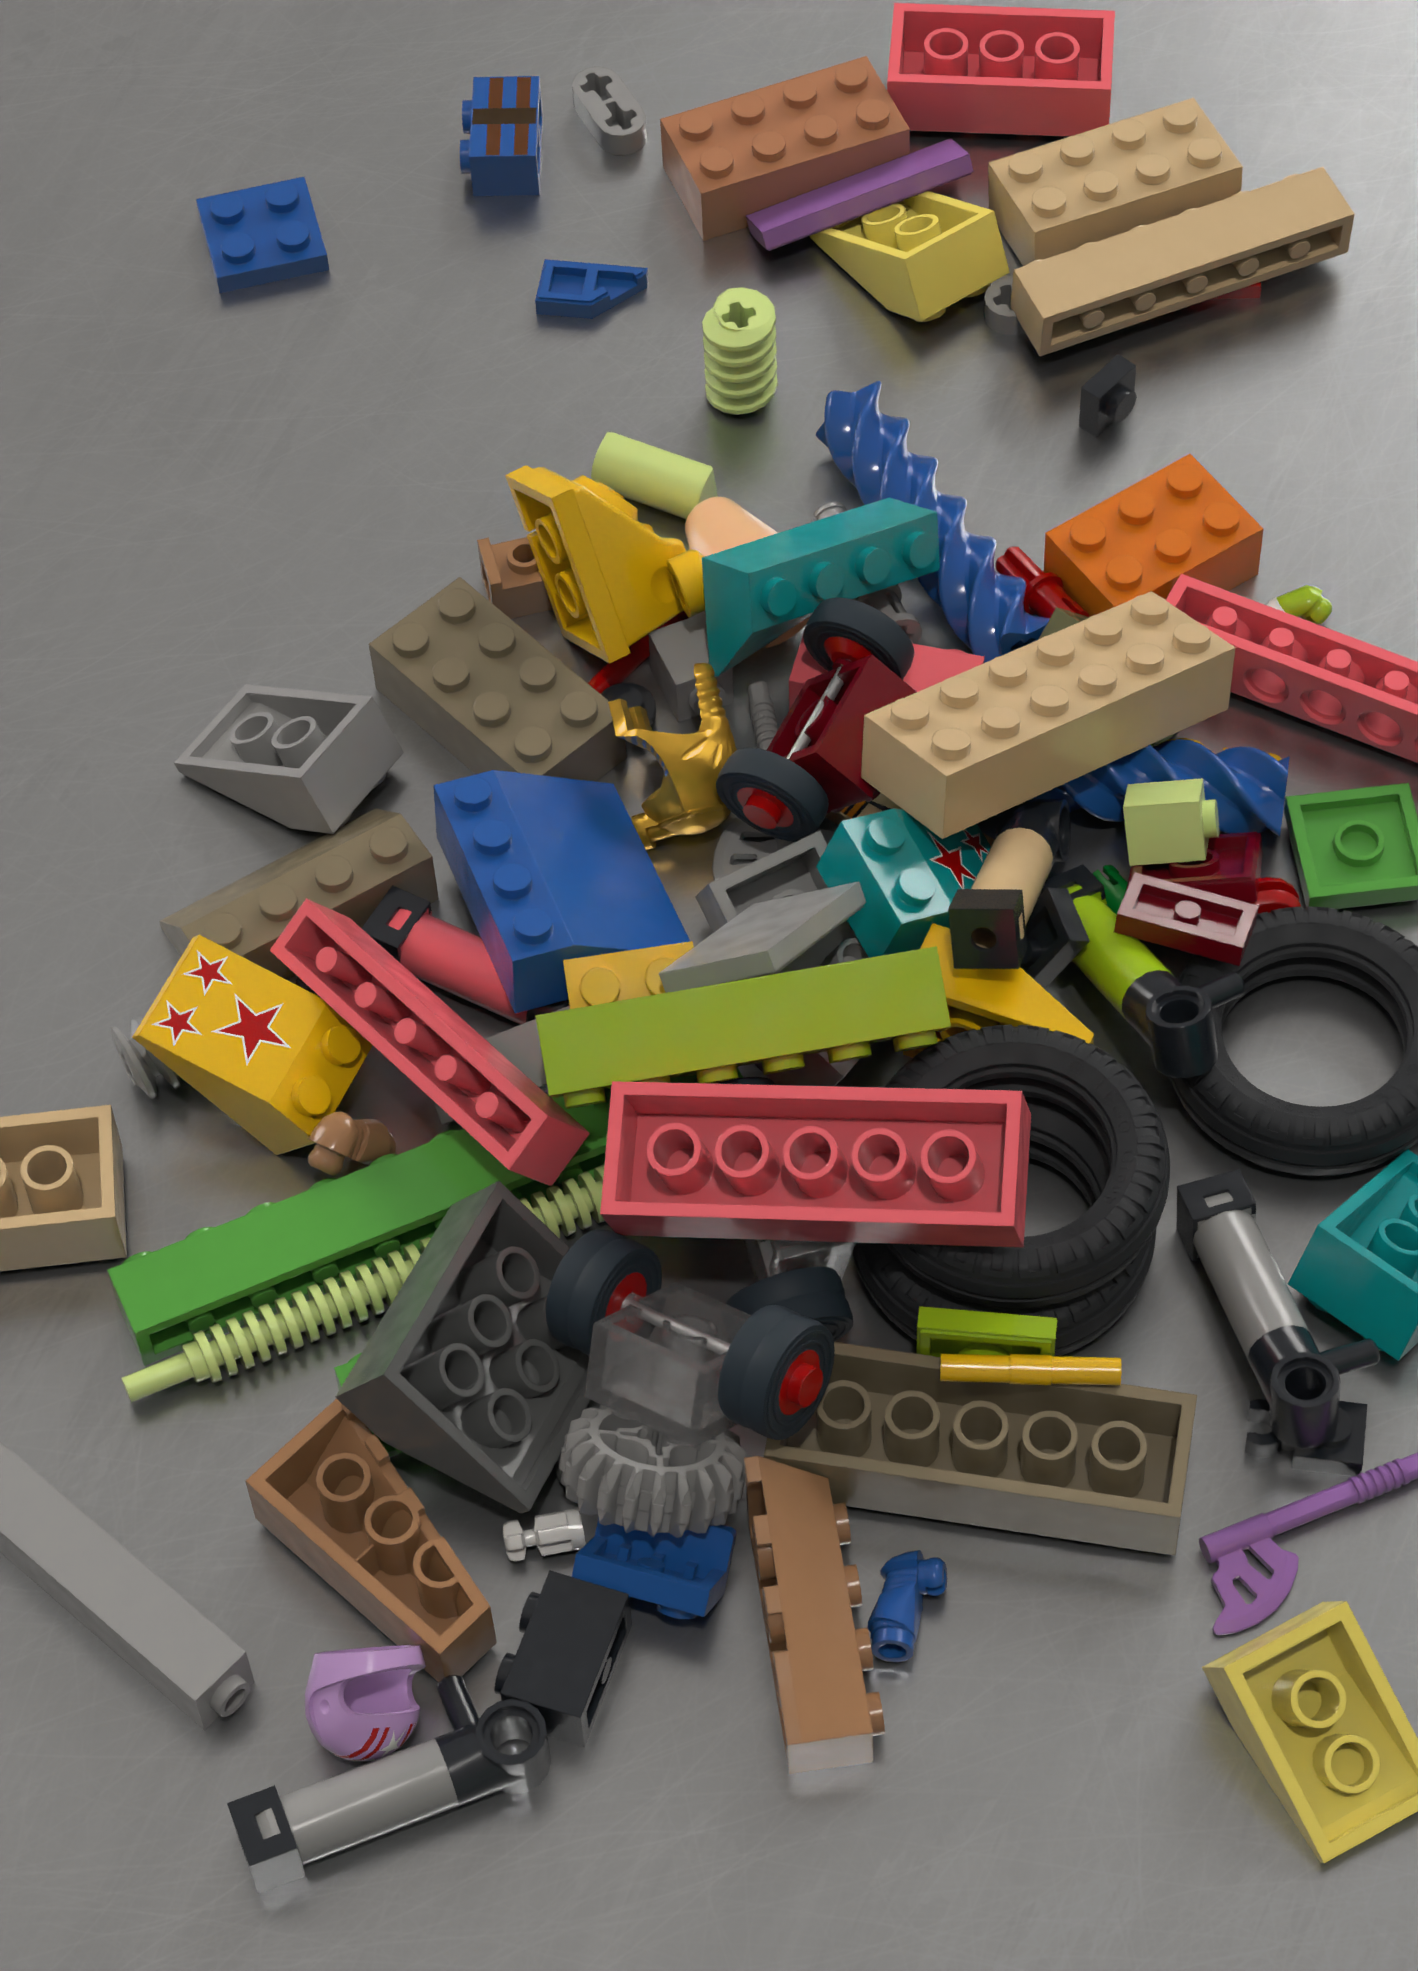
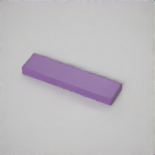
(859, 194)

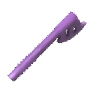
(1256, 1535)

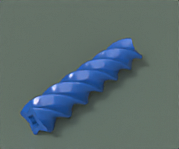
(874, 456)
(1241, 779)

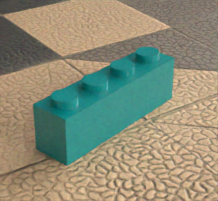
(781, 579)

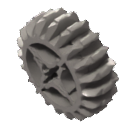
(645, 1480)

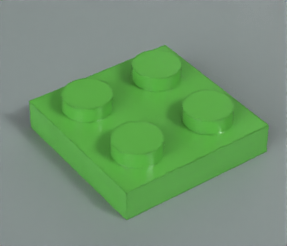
(1355, 845)

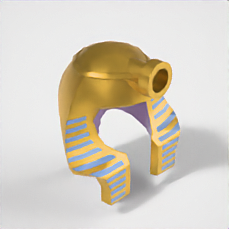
(691, 764)

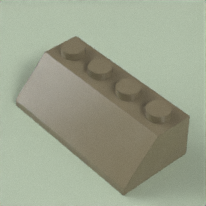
(338, 871)

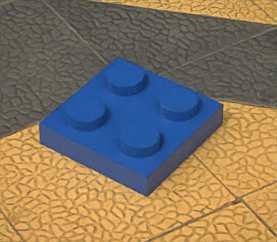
(262, 234)

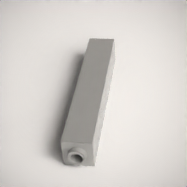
(119, 1597)

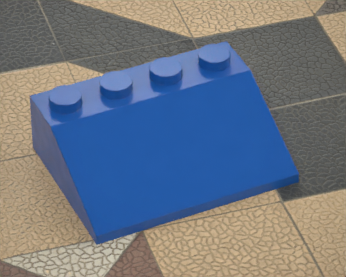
(550, 876)

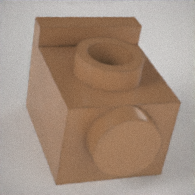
(512, 577)

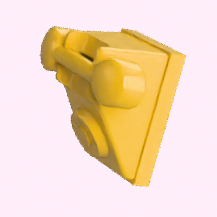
(602, 566)

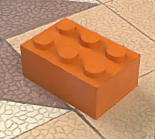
(1151, 536)

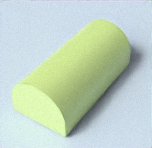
(652, 475)

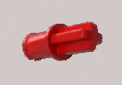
(1043, 590)

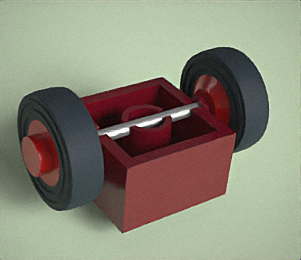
(819, 746)

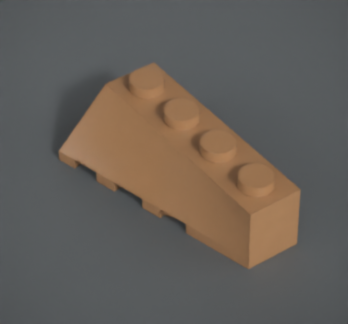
(369, 1538)
(809, 1618)

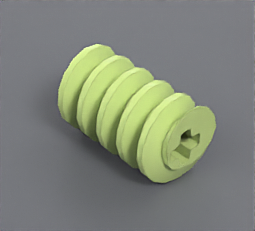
(740, 351)

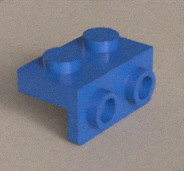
(675, 1573)

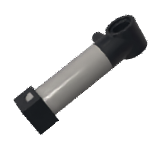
(1297, 1380)
(393, 1791)

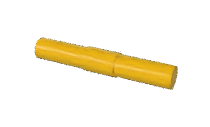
(1030, 1369)

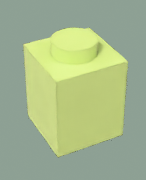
(1169, 822)

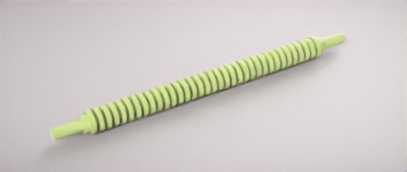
(203, 1358)

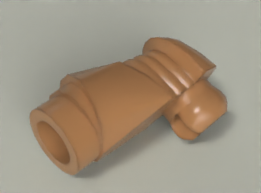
(343, 1137)

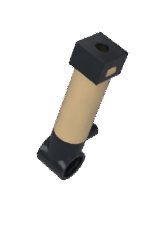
(993, 914)

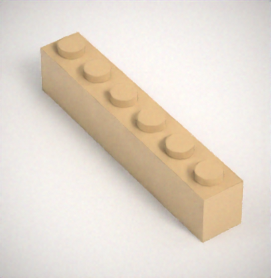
(1181, 260)

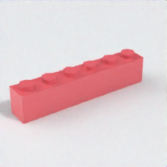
(430, 1043)

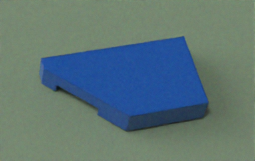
(586, 288)

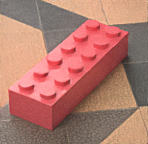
(817, 1163)

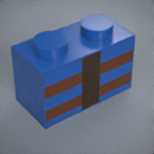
(504, 136)

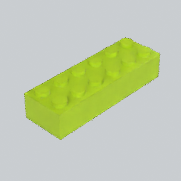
(745, 1023)

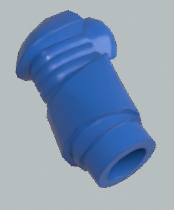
(899, 1607)

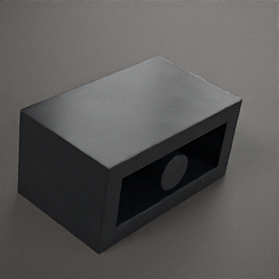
(566, 1653)

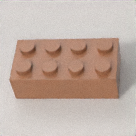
(779, 143)

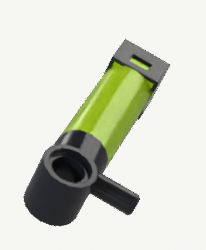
(1166, 1014)

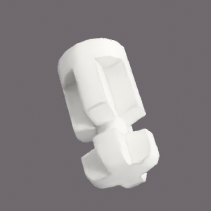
(551, 1533)

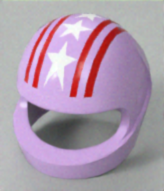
(363, 1700)

